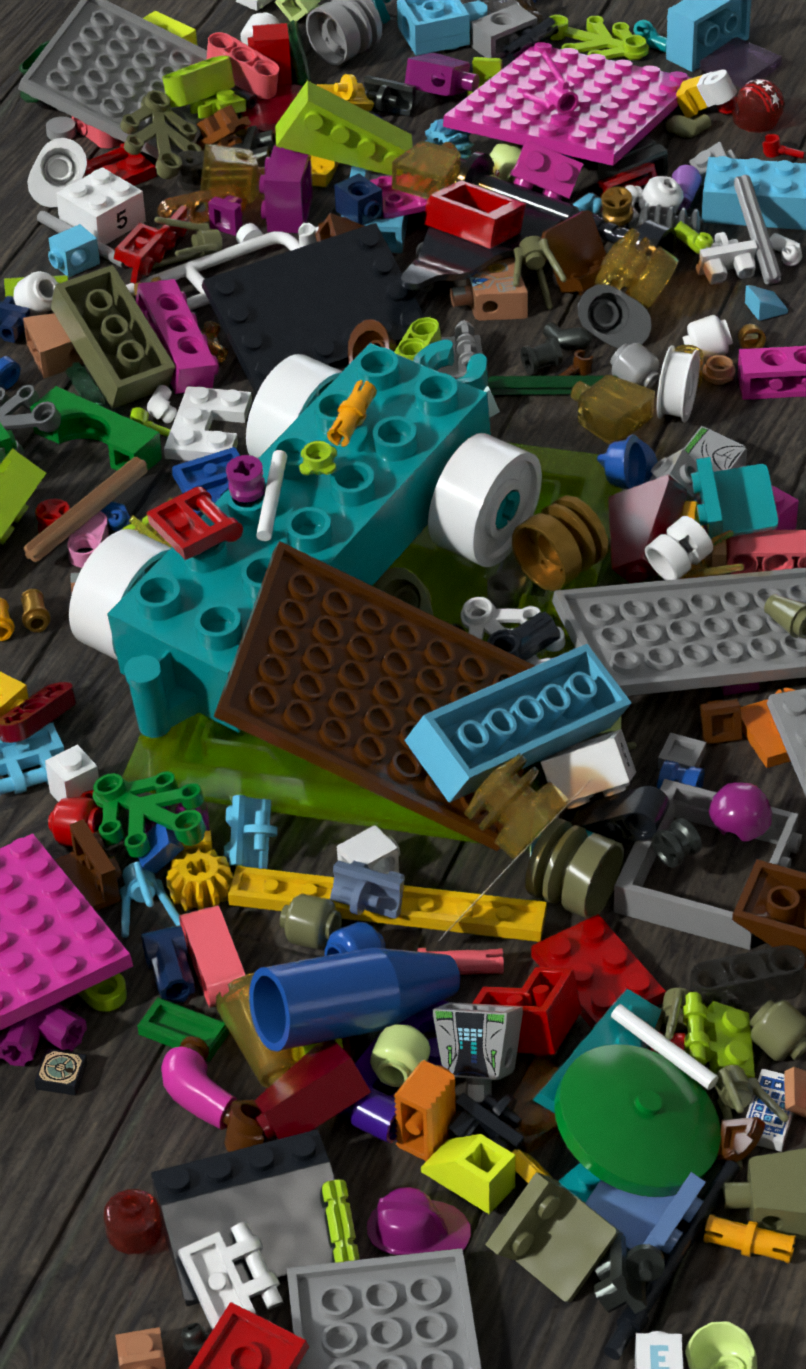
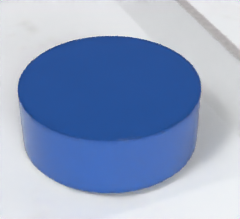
(9, 372)

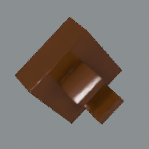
(721, 721)

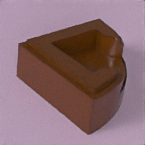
(739, 1138)

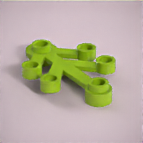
(598, 37)

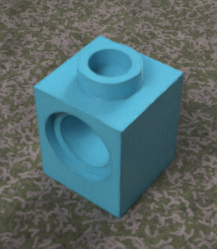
(73, 250)

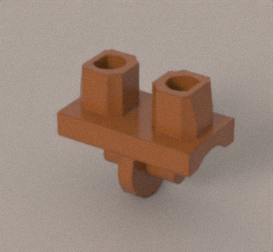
(221, 128)

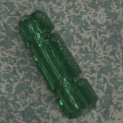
(84, 384)

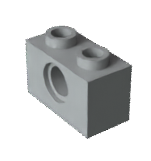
(500, 29)

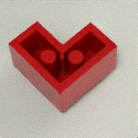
(273, 42)
(548, 1005)

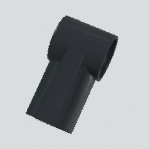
(528, 637)

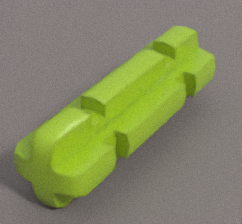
(340, 1221)

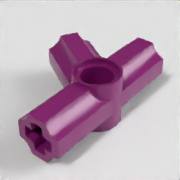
(53, 1024)

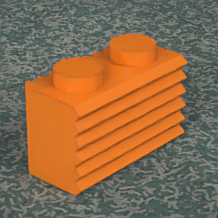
(425, 1109)

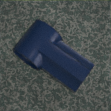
(168, 956)

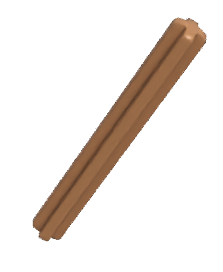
(85, 509)

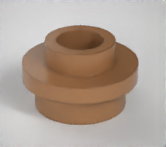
(719, 370)

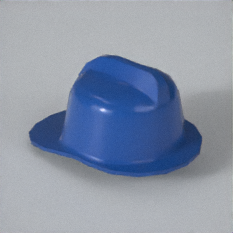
(628, 462)

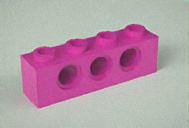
(179, 334)
(772, 372)

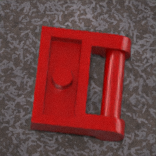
(132, 169)
(186, 530)

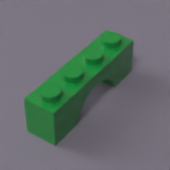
(91, 421)

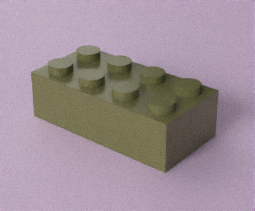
(112, 336)

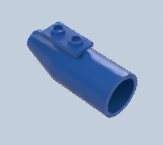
(346, 994)

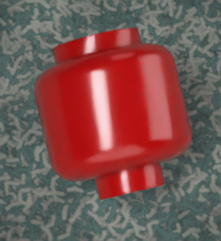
(70, 811)

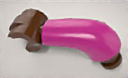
(189, 1086)

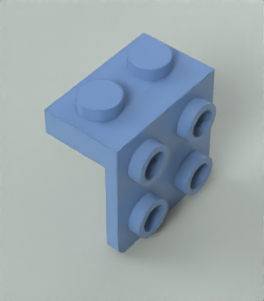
(648, 1218)

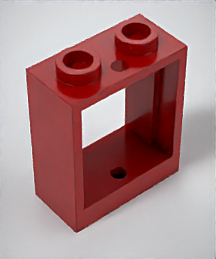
(475, 214)

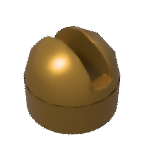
(750, 340)

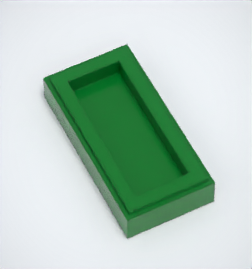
(173, 1023)

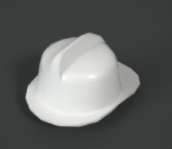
(55, 168)

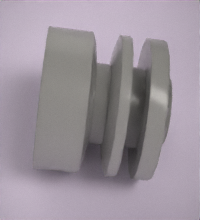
(343, 29)

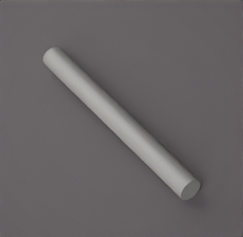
(60, 226)

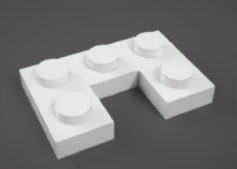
(199, 406)

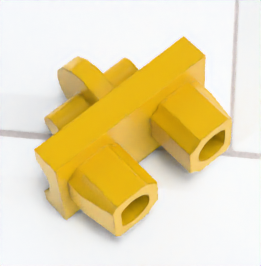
(350, 91)

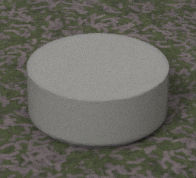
(61, 128)

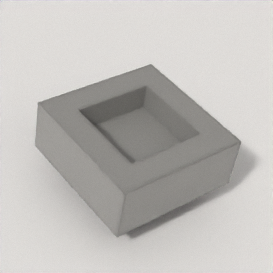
(683, 750)

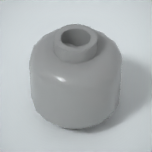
(635, 365)

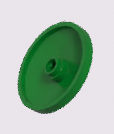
(636, 1120)

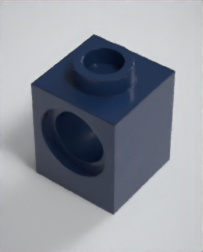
(359, 199)

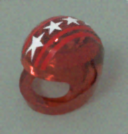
(758, 106)

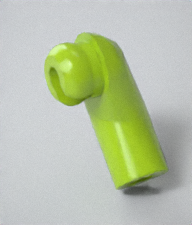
(692, 238)

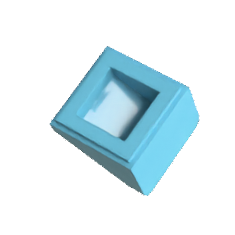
(764, 303)

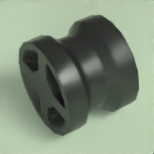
(676, 842)

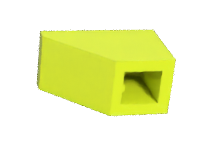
(473, 1170)

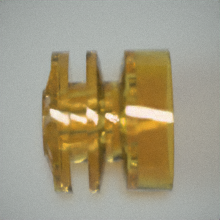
(635, 270)
(516, 805)

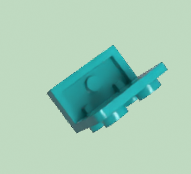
(734, 499)

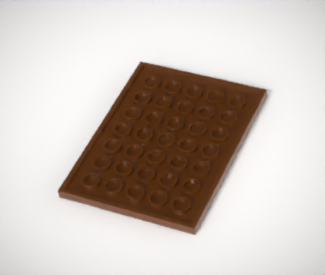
(348, 677)

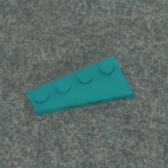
(605, 1032)

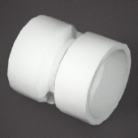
(682, 546)

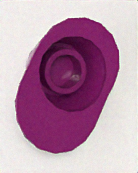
(415, 1224)

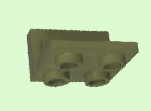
(553, 1236)

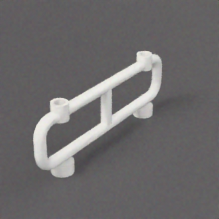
(249, 239)

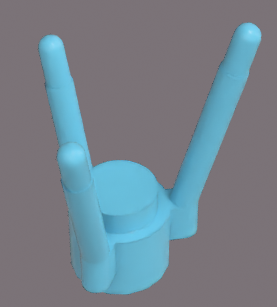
(142, 887)

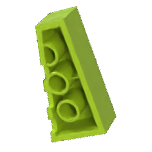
(340, 131)
(17, 483)

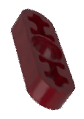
(36, 712)

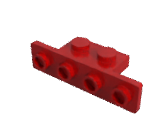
(148, 245)

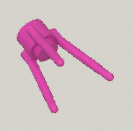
(560, 95)

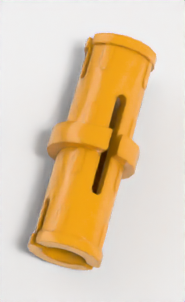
(351, 413)
(749, 1238)

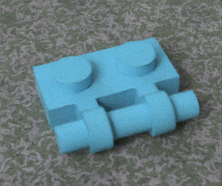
(26, 754)

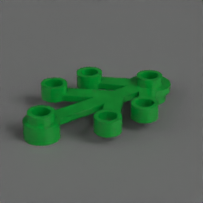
(114, 791)

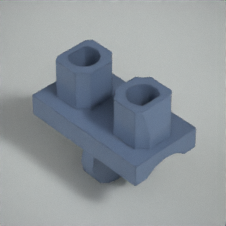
(367, 889)

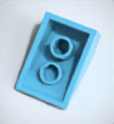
(702, 27)

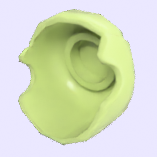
(721, 1347)

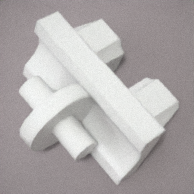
(725, 256)

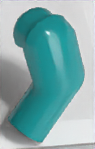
(653, 39)

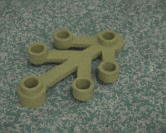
(157, 105)

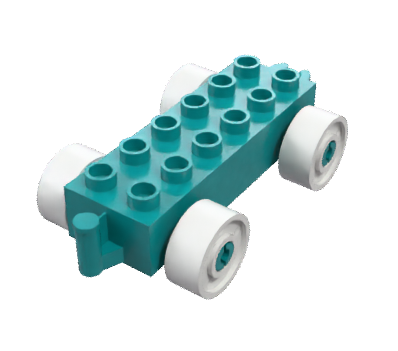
(409, 466)

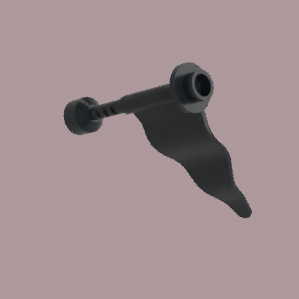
(454, 258)

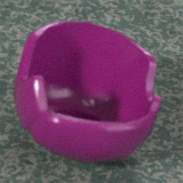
(741, 810)

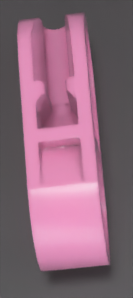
(87, 536)

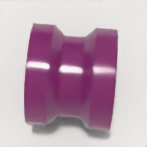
(245, 478)

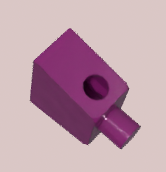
(440, 74)

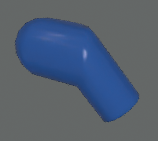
(116, 515)

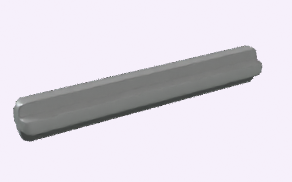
(757, 229)

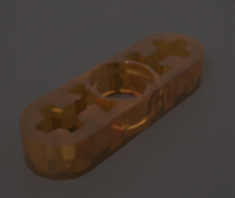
(193, 199)

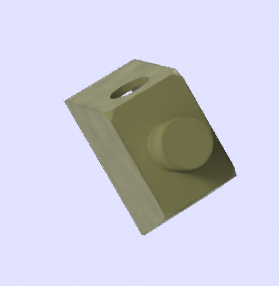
(773, 1192)

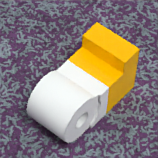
(705, 91)

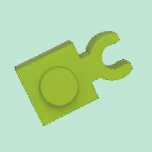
(214, 103)

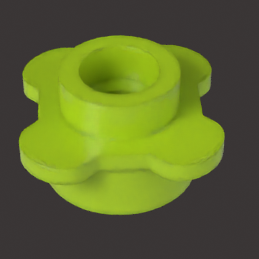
(318, 458)

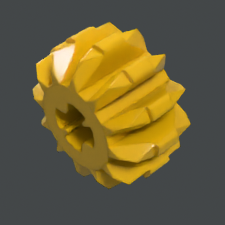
(199, 879)

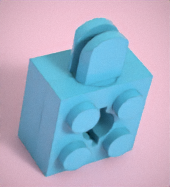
(437, 23)

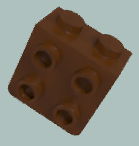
(577, 251)
(90, 867)

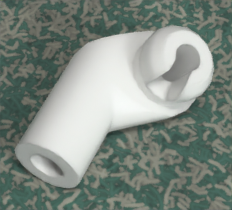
(789, 249)
(159, 405)

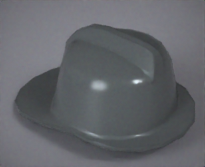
(613, 316)

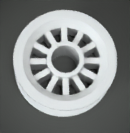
(678, 384)

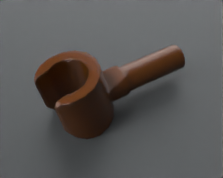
(580, 365)

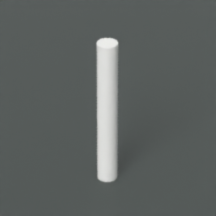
(271, 495)
(664, 1047)

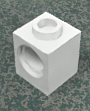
(373, 849)

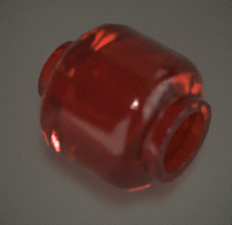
(132, 1221)

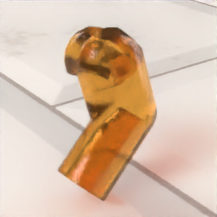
(211, 330)

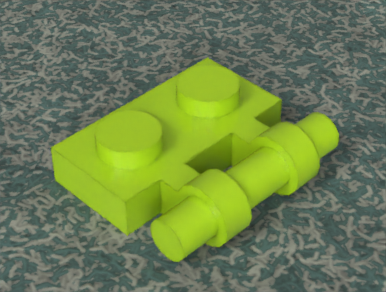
(727, 1035)

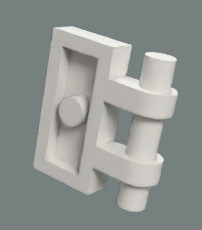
(216, 1278)

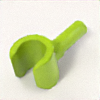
(141, 416)

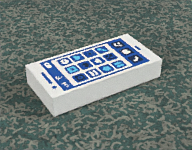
(775, 1129)

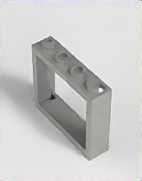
(684, 914)

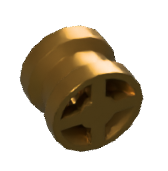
(617, 206)

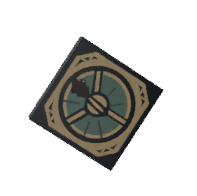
(61, 1072)

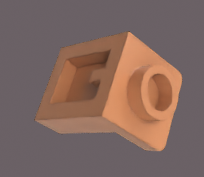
(141, 1349)

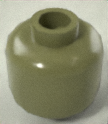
(310, 921)
(779, 1030)

